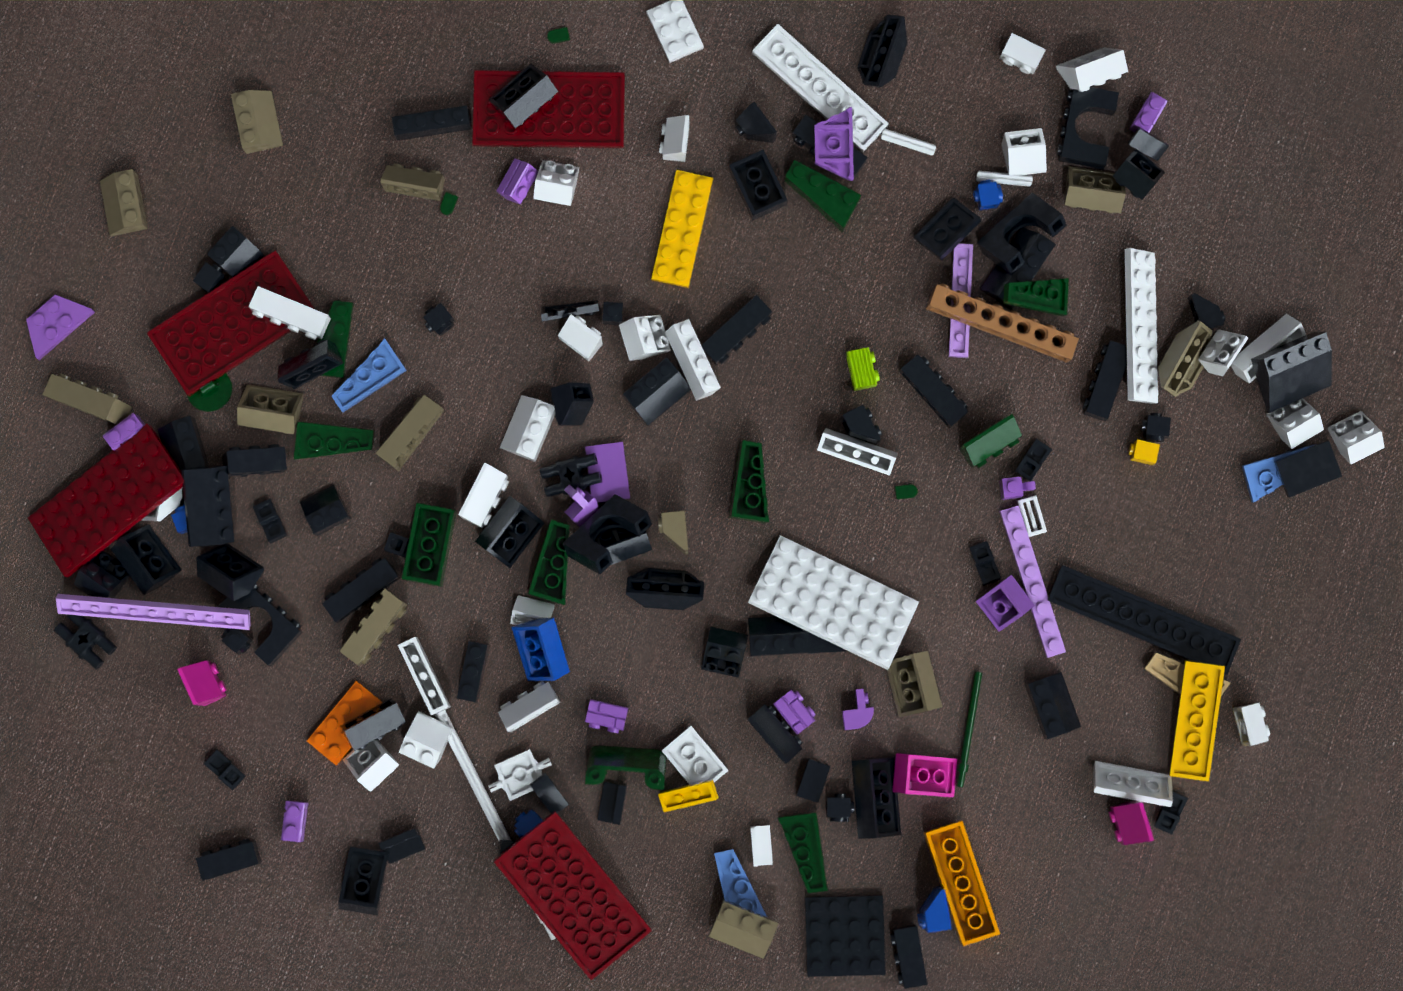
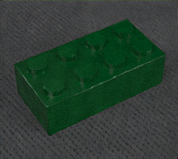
(429, 545)

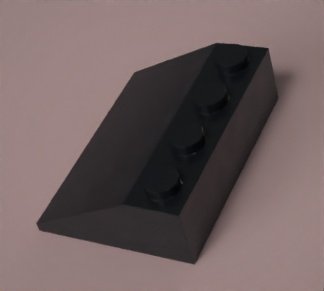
(1294, 370)

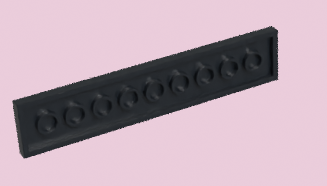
(1142, 619)

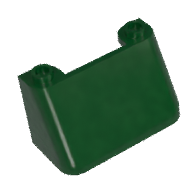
(606, 758)

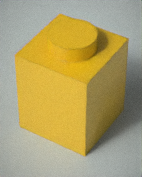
(1144, 452)

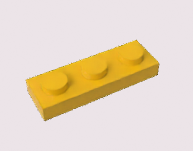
(688, 795)

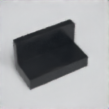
(813, 780)
(612, 803)
(403, 845)

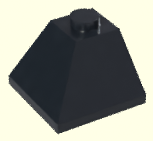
(755, 125)

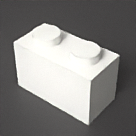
(1022, 54)

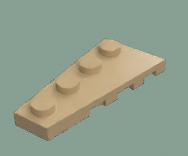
(1170, 672)

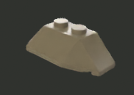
(1181, 364)

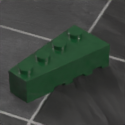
(823, 193)
(748, 490)
(551, 567)

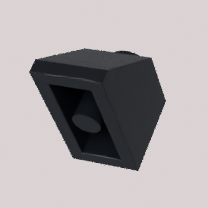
(1206, 312)

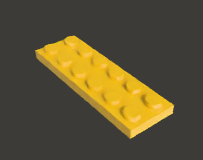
(682, 229)
(1197, 720)

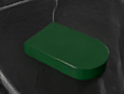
(558, 35)
(448, 204)
(905, 491)

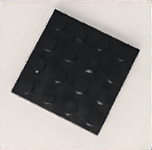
(845, 936)

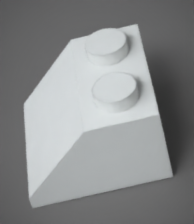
(676, 138)
(1251, 724)
(426, 740)
(371, 764)

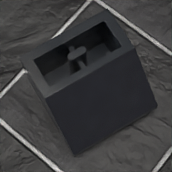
(572, 403)
(859, 425)
(101, 576)
(724, 652)

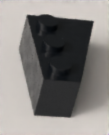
(255, 460)

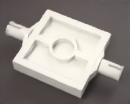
(518, 773)

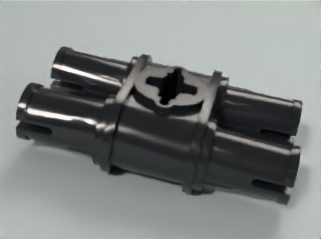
(563, 469)
(81, 648)

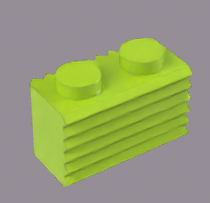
(861, 368)

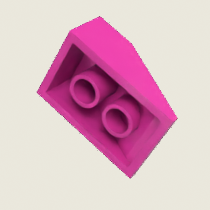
(202, 683)
(924, 775)
(1130, 823)

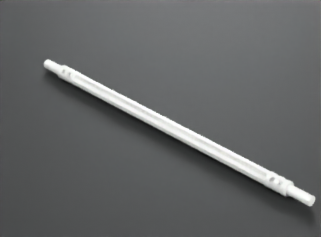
(476, 784)

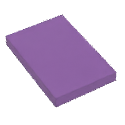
(612, 469)

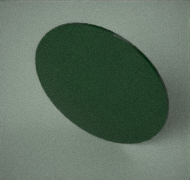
(212, 395)

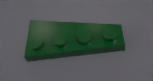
(1042, 296)
(339, 333)
(324, 440)
(805, 842)

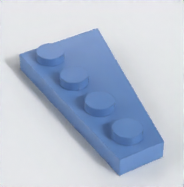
(373, 374)
(1263, 476)
(735, 883)

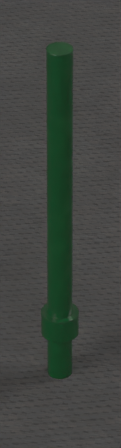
(962, 767)

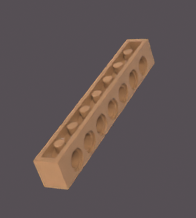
(938, 304)

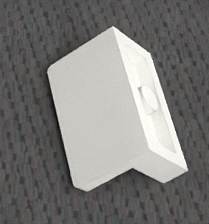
(530, 609)
(761, 845)

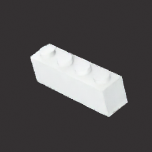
(290, 313)
(1280, 333)
(692, 359)
(857, 451)
(423, 674)

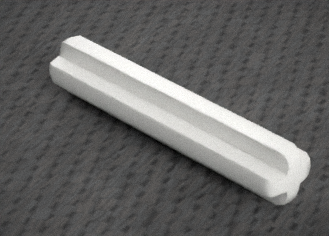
(908, 142)
(1003, 178)

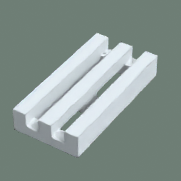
(1039, 515)

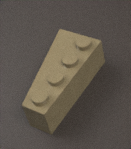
(86, 399)
(410, 432)
(374, 627)

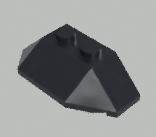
(883, 51)
(665, 589)

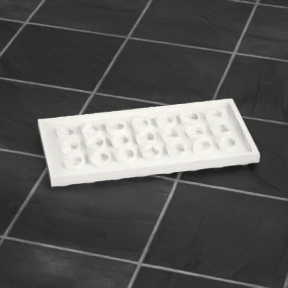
(833, 602)

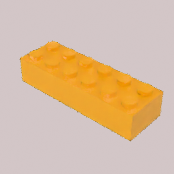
(962, 883)

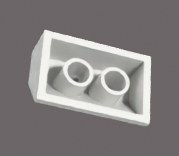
(1093, 68)
(528, 428)
(484, 496)
(528, 706)

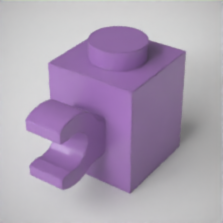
(1013, 487)

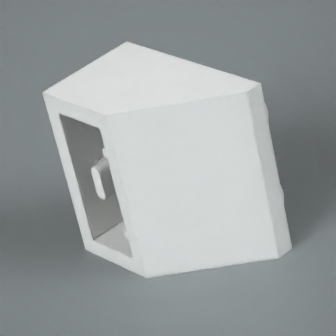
(1024, 152)
(556, 182)
(580, 337)
(644, 337)
(1222, 351)
(1296, 422)
(1356, 437)

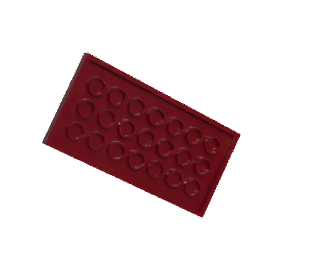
(580, 115)
(220, 327)
(107, 500)
(572, 895)

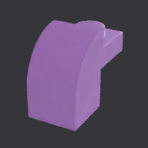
(583, 507)
(858, 717)

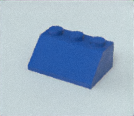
(541, 650)
(934, 912)

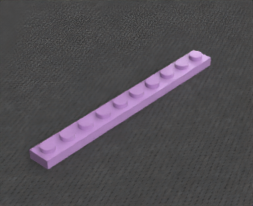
(153, 611)

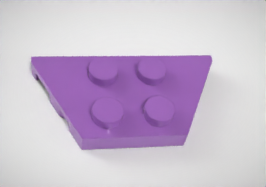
(835, 144)
(54, 323)

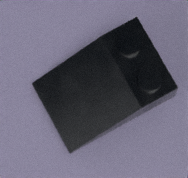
(363, 881)

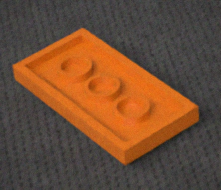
(329, 736)

